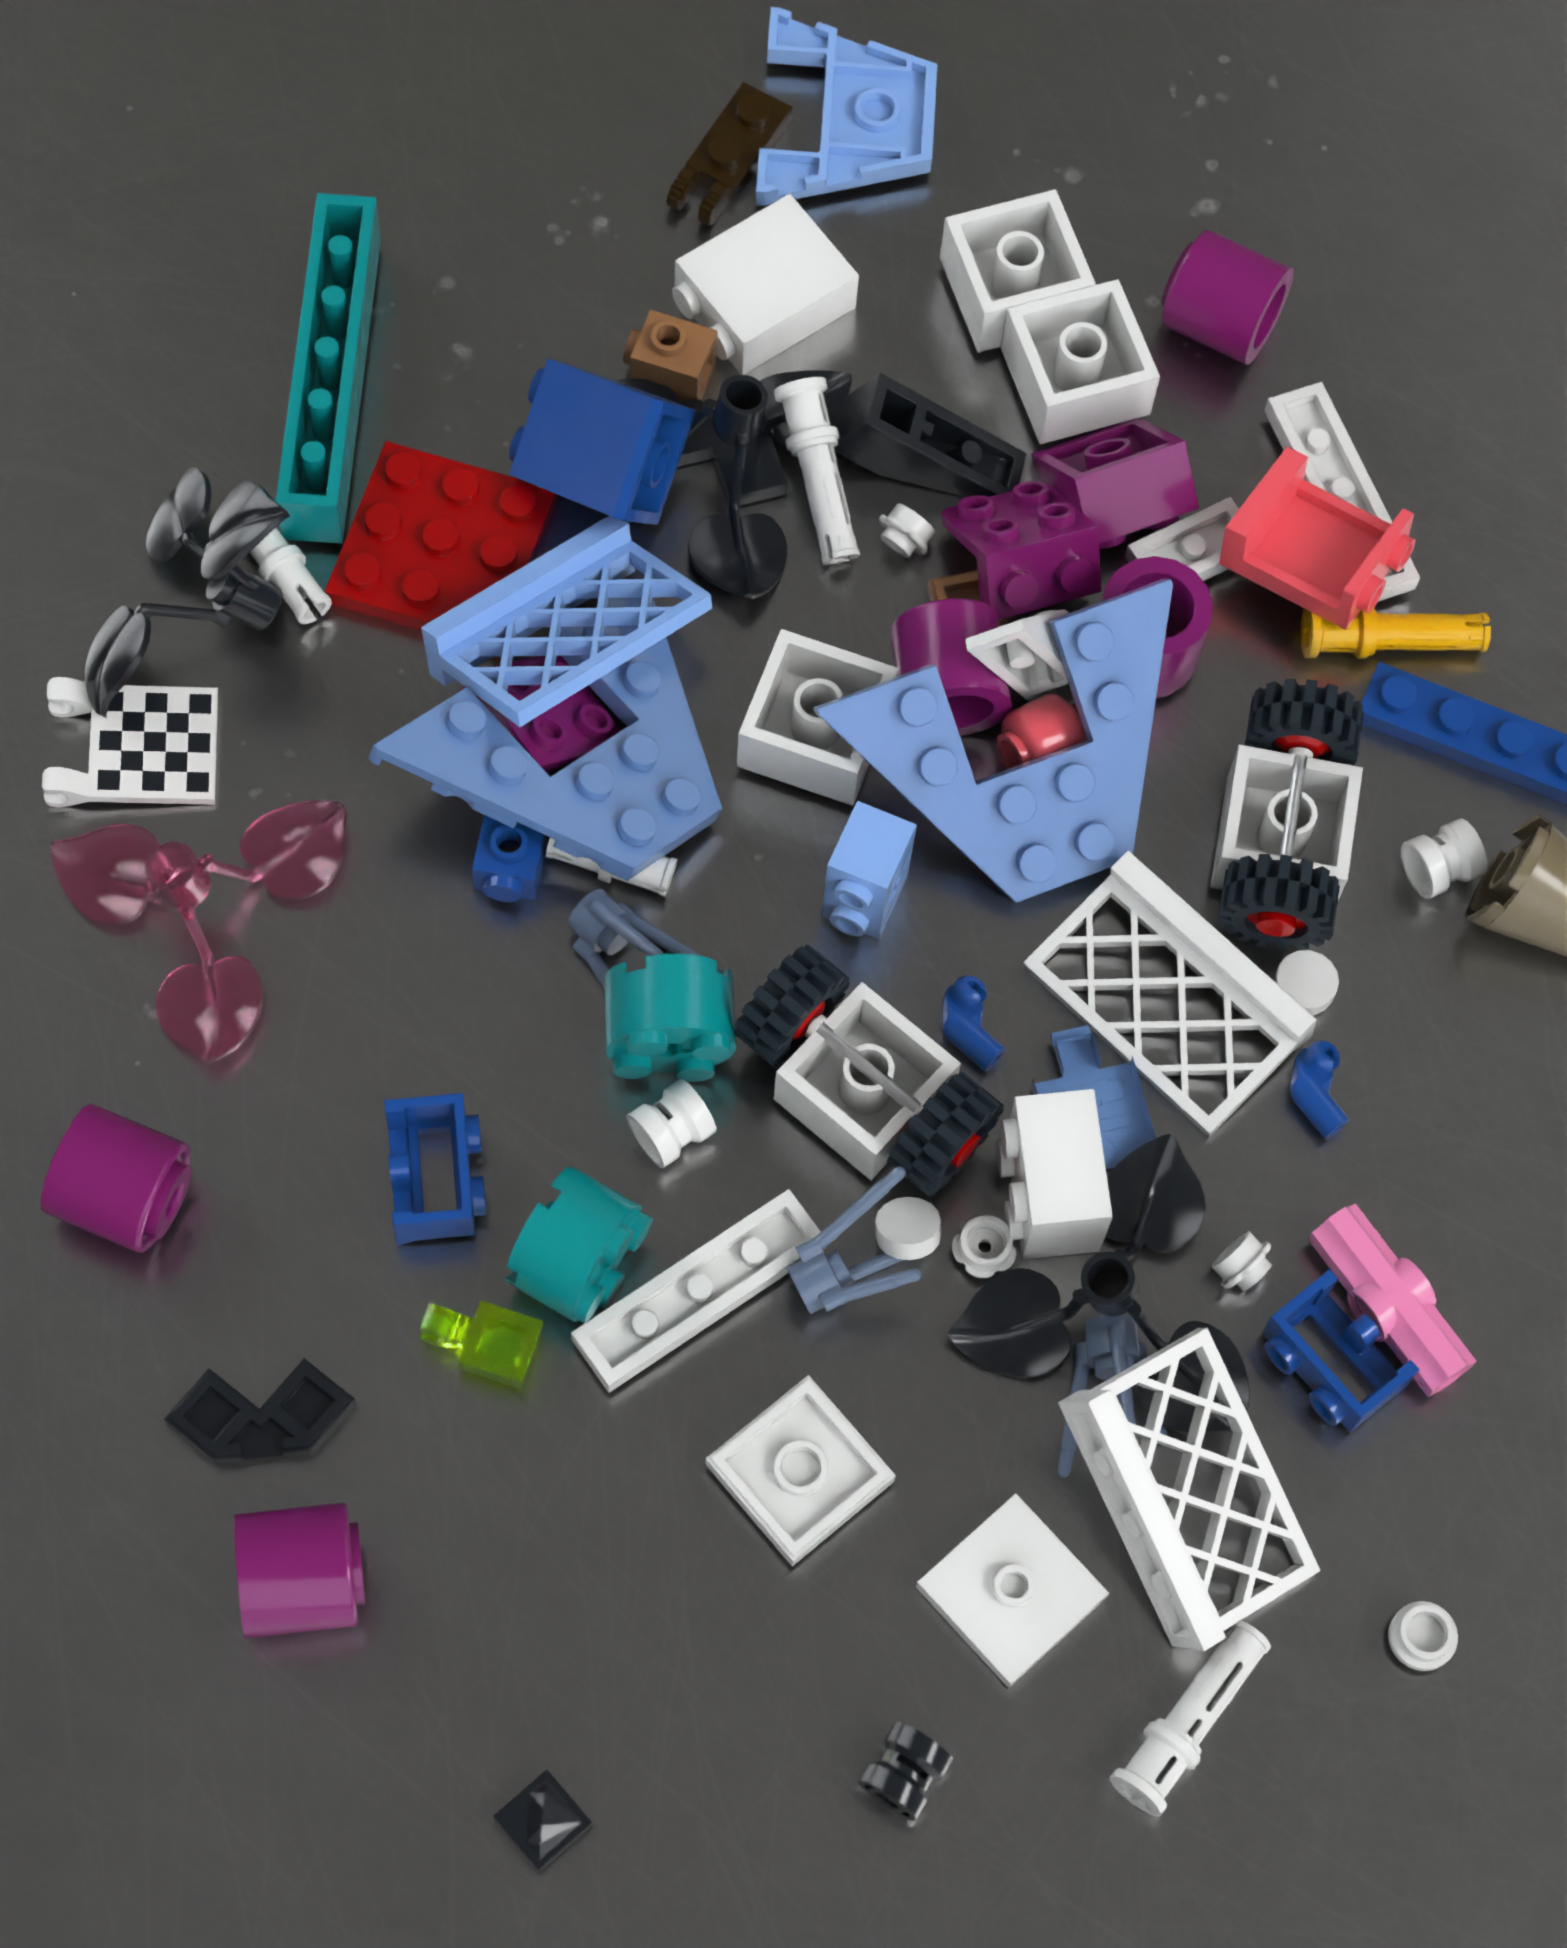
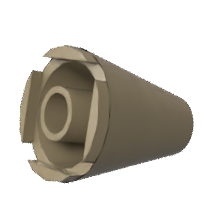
(1527, 889)

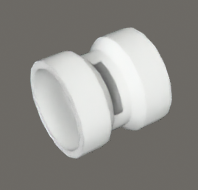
(1444, 858)
(671, 1123)

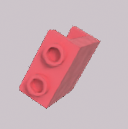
(1314, 544)

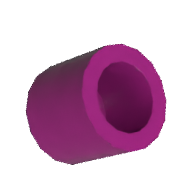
(1225, 296)
(1187, 618)
(937, 636)
(117, 1178)
(298, 1570)

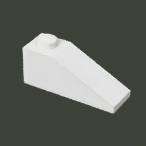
(1024, 656)

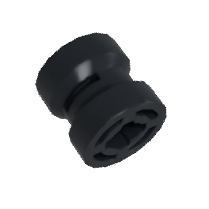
(905, 1771)

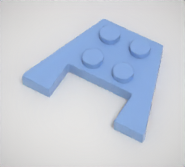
(872, 117)

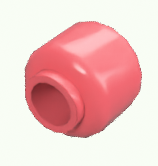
(1039, 729)

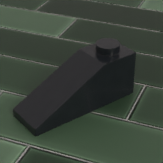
(922, 442)

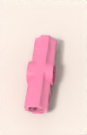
(1393, 1296)

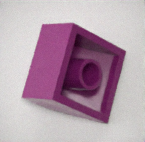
(1122, 478)

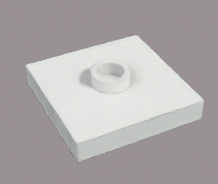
(800, 1470)
(1012, 1590)

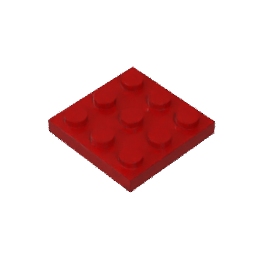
(434, 536)

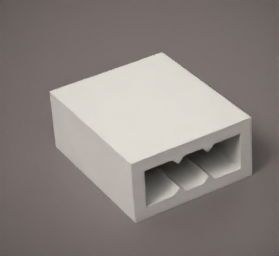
(765, 284)

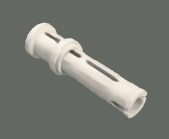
(814, 444)
(1175, 1741)

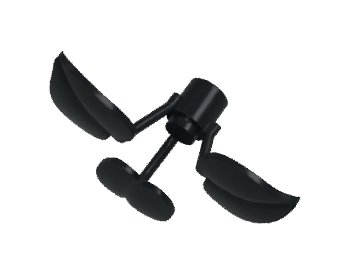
(235, 530)
(751, 550)
(1017, 1316)

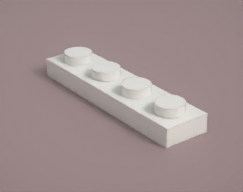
(1312, 426)
(695, 1291)

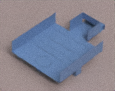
(1118, 1092)

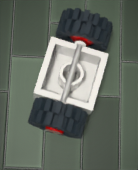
(1289, 816)
(865, 1074)

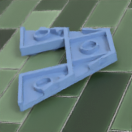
(612, 805)
(1051, 814)

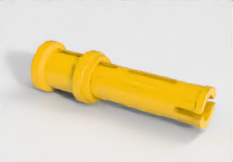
(1394, 632)

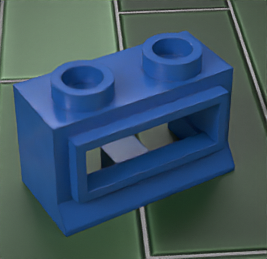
(432, 1115)
(1350, 1340)

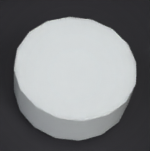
(1308, 979)
(908, 1228)

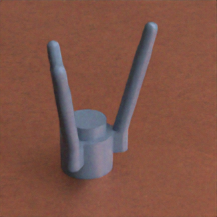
(610, 926)
(824, 1277)
(1109, 1348)

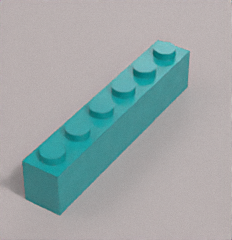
(329, 368)

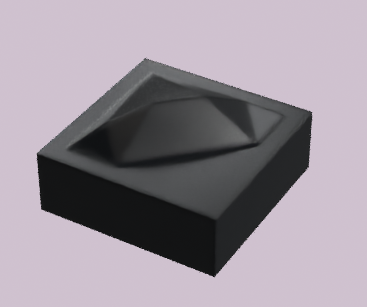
(543, 1821)

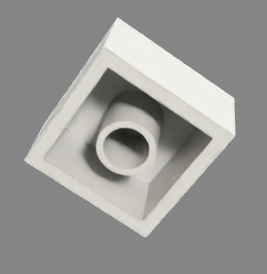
(1009, 259)
(1079, 361)
(784, 734)
(1056, 1174)

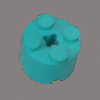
(669, 1017)
(575, 1245)

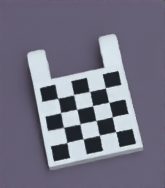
(147, 750)

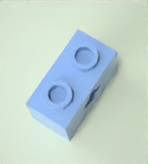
(867, 871)

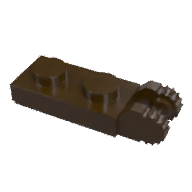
(730, 152)

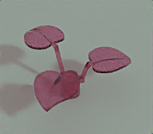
(116, 866)

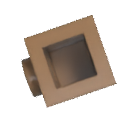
(673, 354)

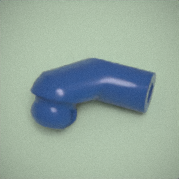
(963, 1022)
(1311, 1087)

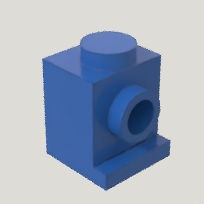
(512, 874)

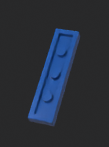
(1467, 731)

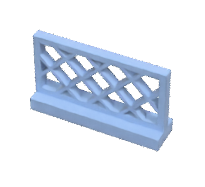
(546, 596)

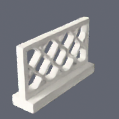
(1204, 952)
(1152, 1527)

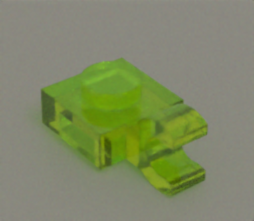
(493, 1343)

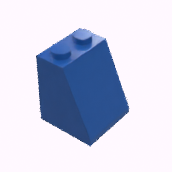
(600, 442)

